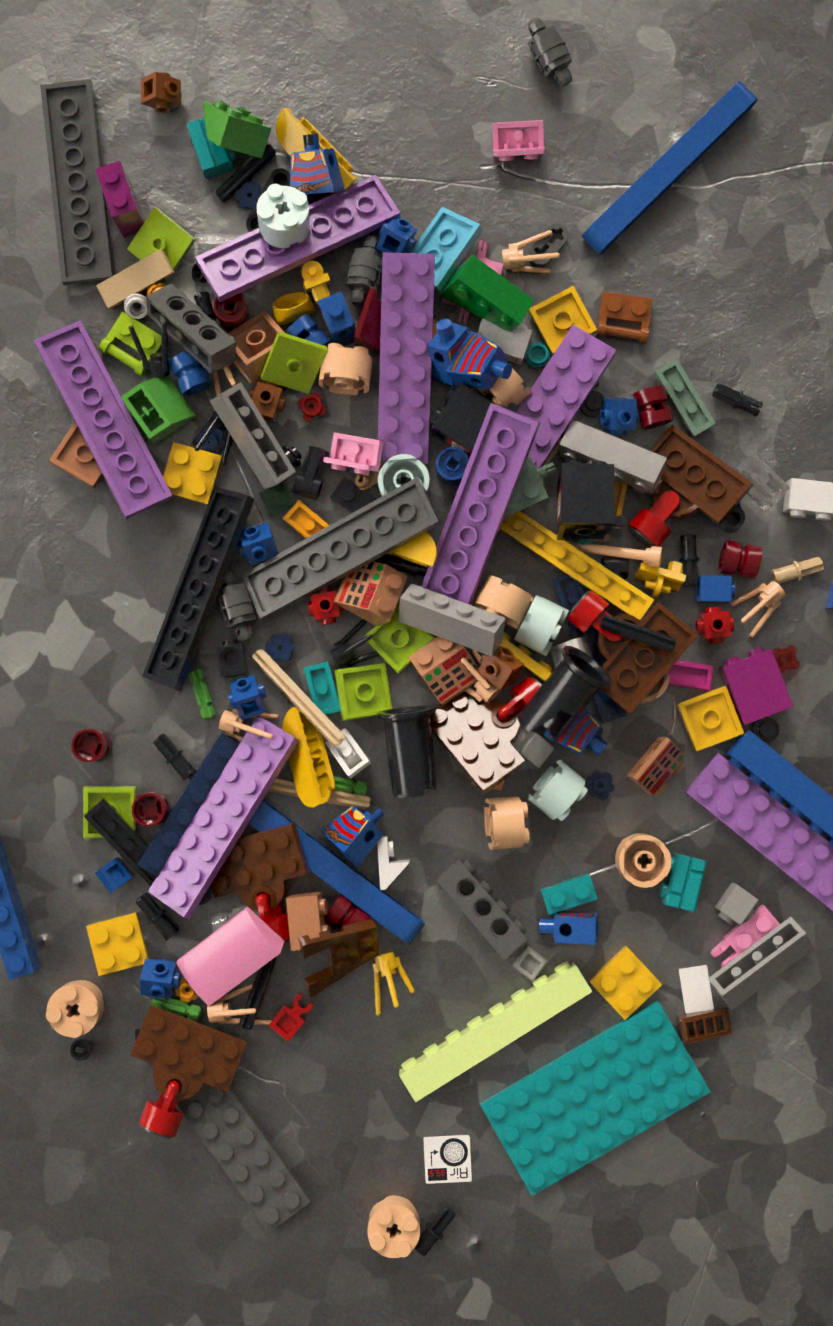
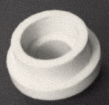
(136, 313)

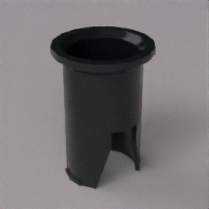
(564, 693)
(410, 749)

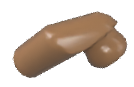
(366, 482)

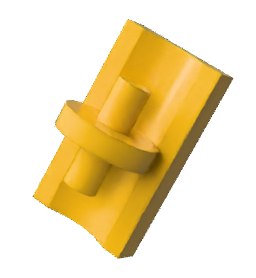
(315, 280)
(661, 579)

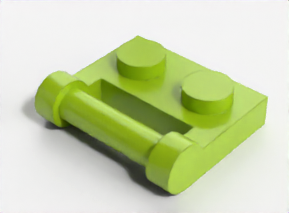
(148, 338)

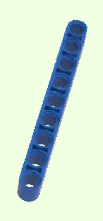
(669, 167)
(345, 878)

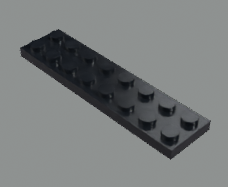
(198, 588)

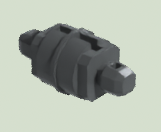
(549, 52)
(364, 270)
(236, 607)

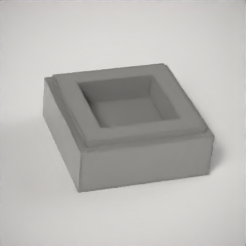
(529, 963)

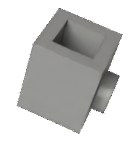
(736, 905)

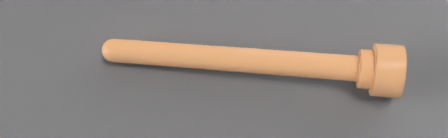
(650, 556)

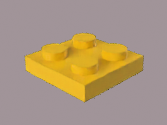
(558, 314)
(192, 473)
(710, 718)
(117, 943)
(625, 982)

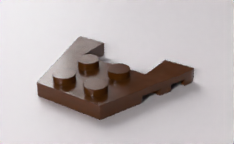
(345, 952)

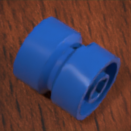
(306, 325)
(192, 376)
(451, 465)

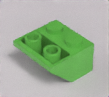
(235, 128)
(158, 407)

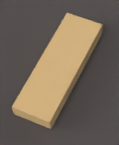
(135, 278)

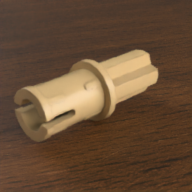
(797, 570)

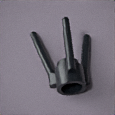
(158, 362)
(214, 422)
(344, 654)

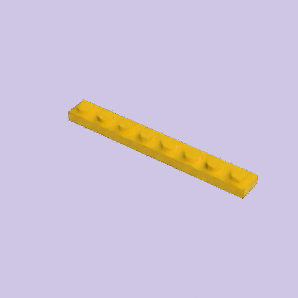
(577, 565)

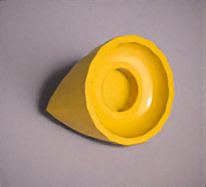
(291, 307)

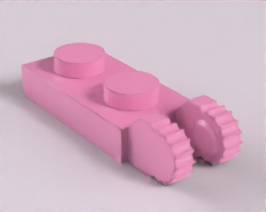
(746, 934)

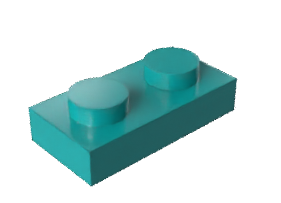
(322, 687)
(568, 894)

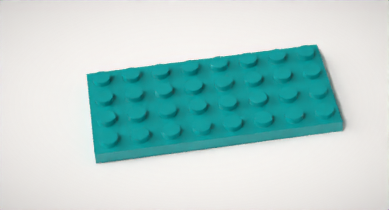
(594, 1097)

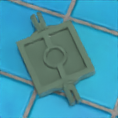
(529, 487)

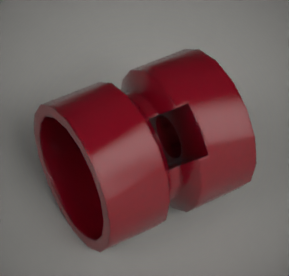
(232, 311)
(653, 407)
(744, 560)
(91, 745)
(150, 808)
(343, 914)

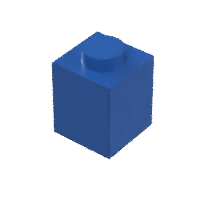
(715, 589)

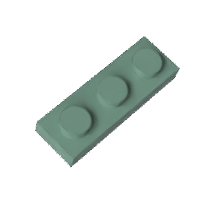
(684, 398)

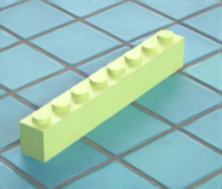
(494, 1030)

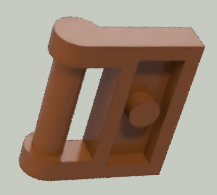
(624, 309)

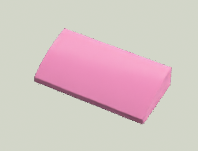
(229, 955)

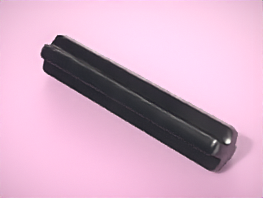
(244, 174)
(637, 633)
(256, 994)

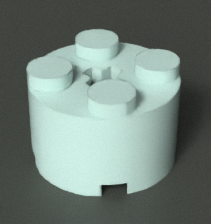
(283, 216)
(398, 467)
(541, 625)
(557, 791)

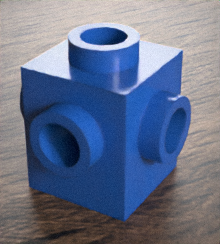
(397, 236)
(619, 415)
(257, 544)
(247, 697)
(159, 978)

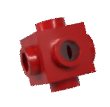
(324, 616)
(705, 628)

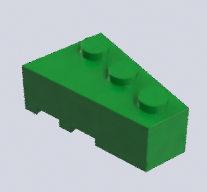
(487, 294)

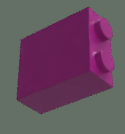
(120, 198)
(755, 685)

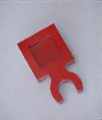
(289, 1019)

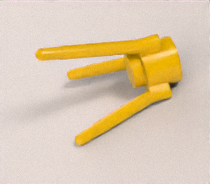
(386, 965)

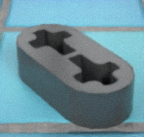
(551, 248)

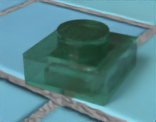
(276, 499)

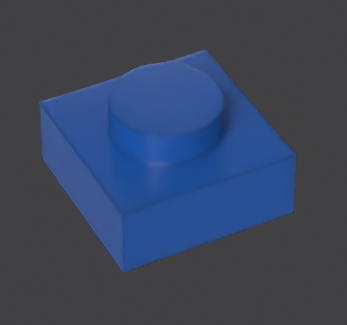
(113, 875)

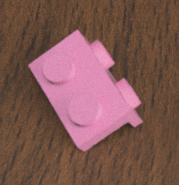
(518, 139)
(355, 452)

